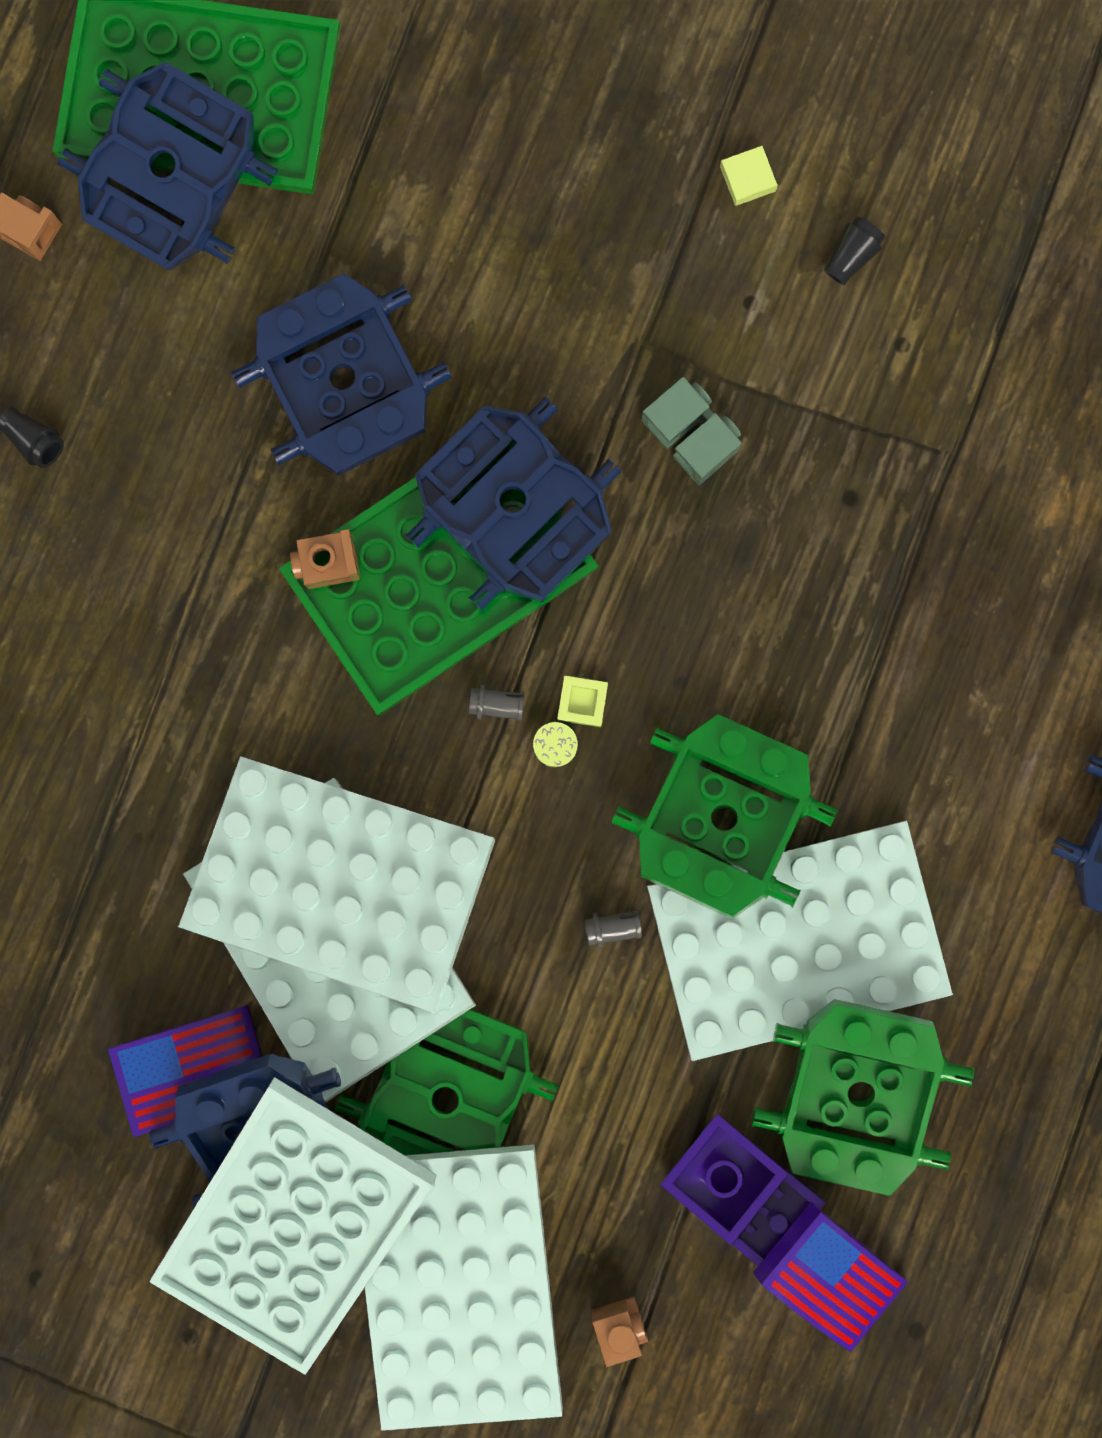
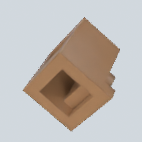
(27, 225)
(342, 565)
(619, 1331)

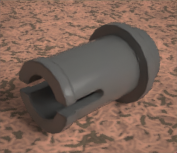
(496, 703)
(612, 928)

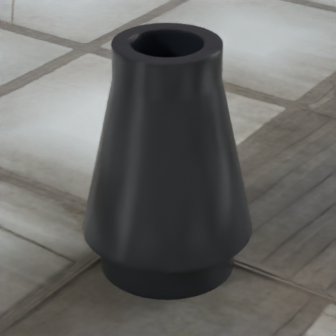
(855, 248)
(32, 438)

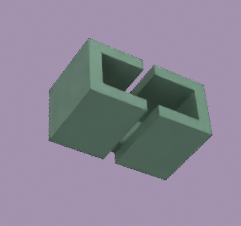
(677, 414)

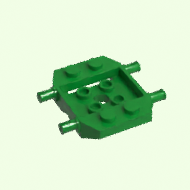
(696, 793)
(872, 1046)
(484, 1100)

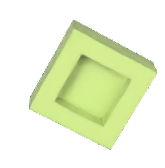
(748, 175)
(582, 701)

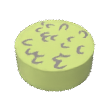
(555, 744)

